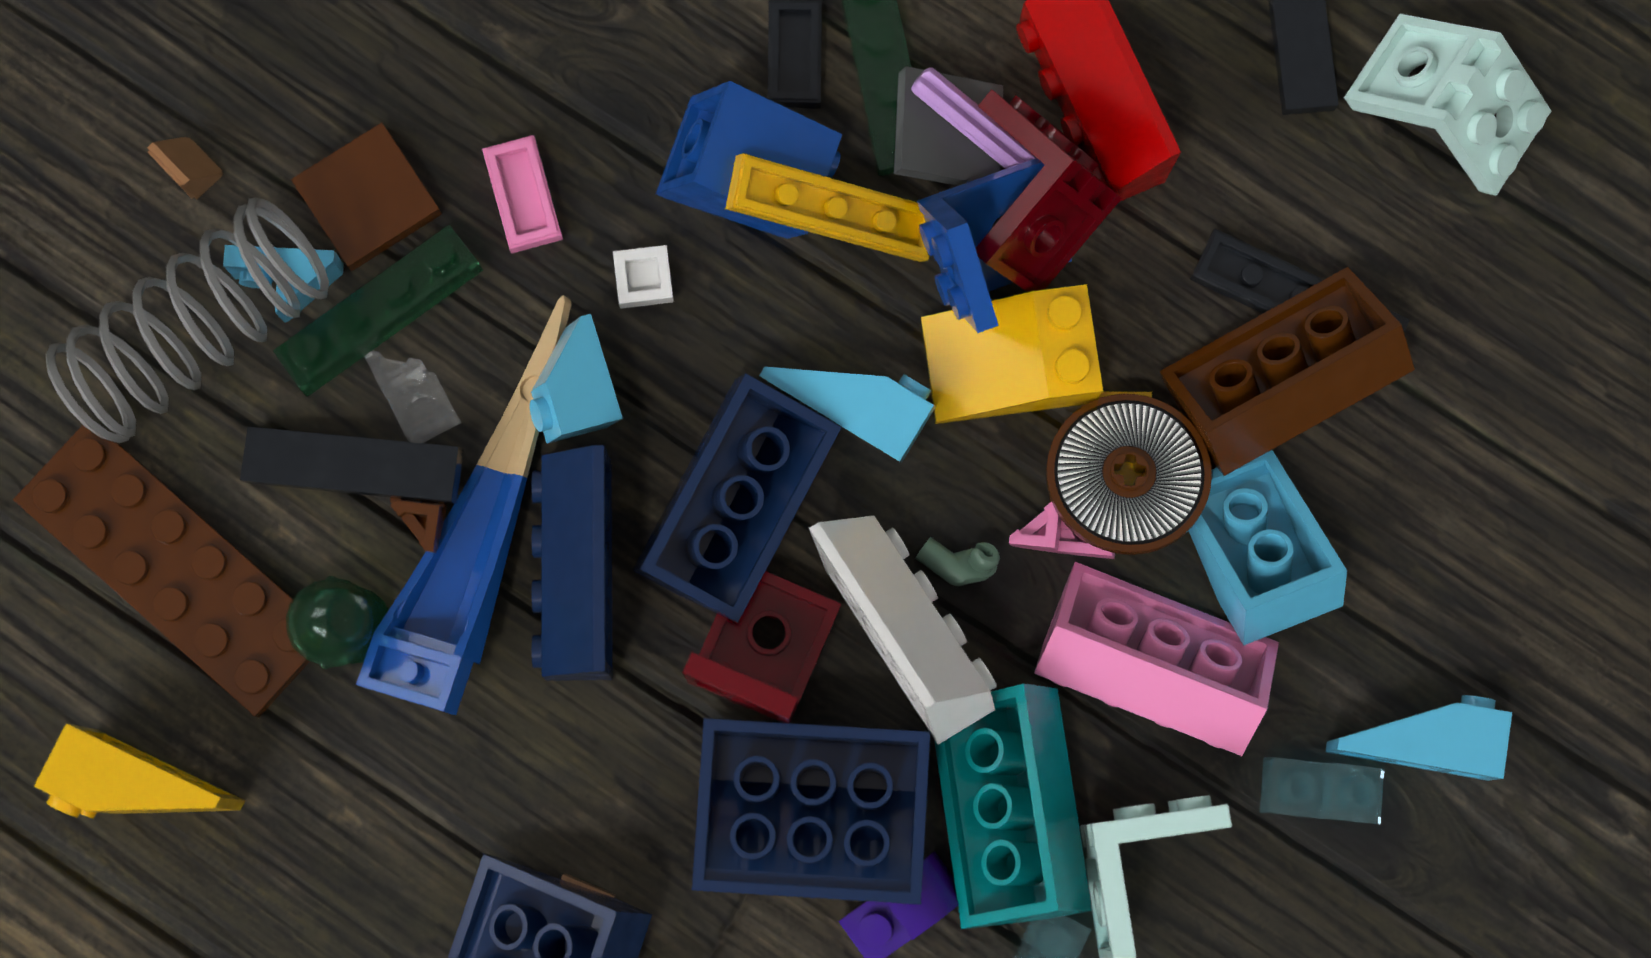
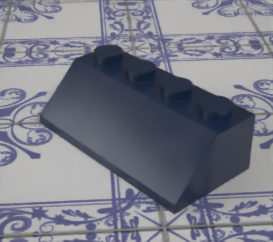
(737, 498)
(575, 565)

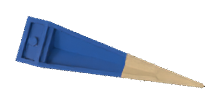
(447, 605)

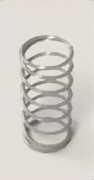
(272, 264)

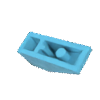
(867, 405)
(1451, 739)

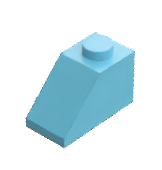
(574, 386)

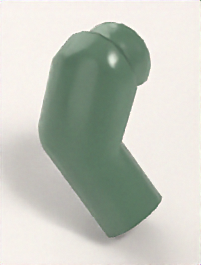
(960, 567)

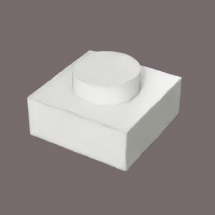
(643, 276)

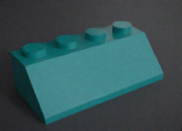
(1013, 813)

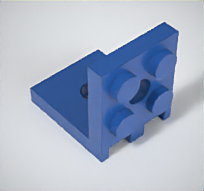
(955, 227)

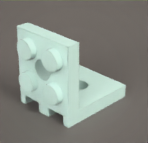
(1457, 93)
(1104, 862)

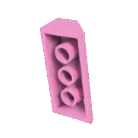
(1158, 659)

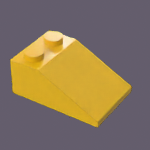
(1030, 362)
(104, 775)

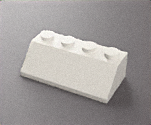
(904, 624)

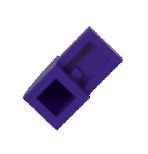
(884, 927)

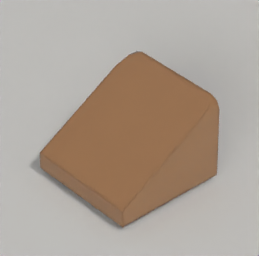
(186, 164)

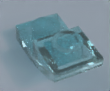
(1322, 790)

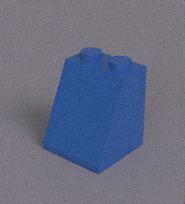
(736, 122)

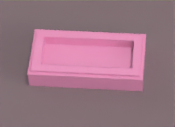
(522, 194)

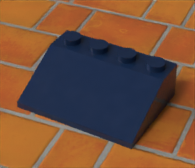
(811, 811)
(541, 916)

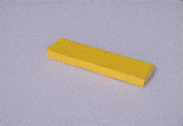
(826, 207)

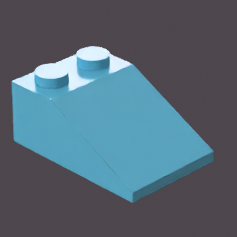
(1266, 551)

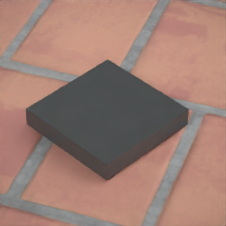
(931, 146)

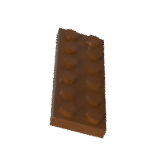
(168, 566)

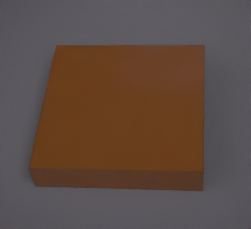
(366, 196)

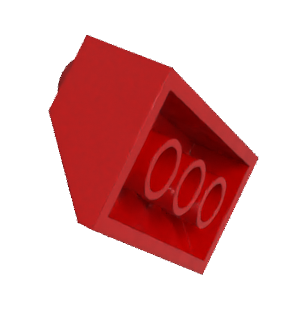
(1100, 91)

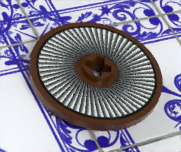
(1096, 500)

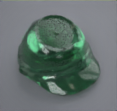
(333, 621)

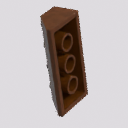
(1289, 369)

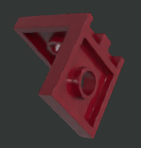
(1060, 201)
(761, 677)

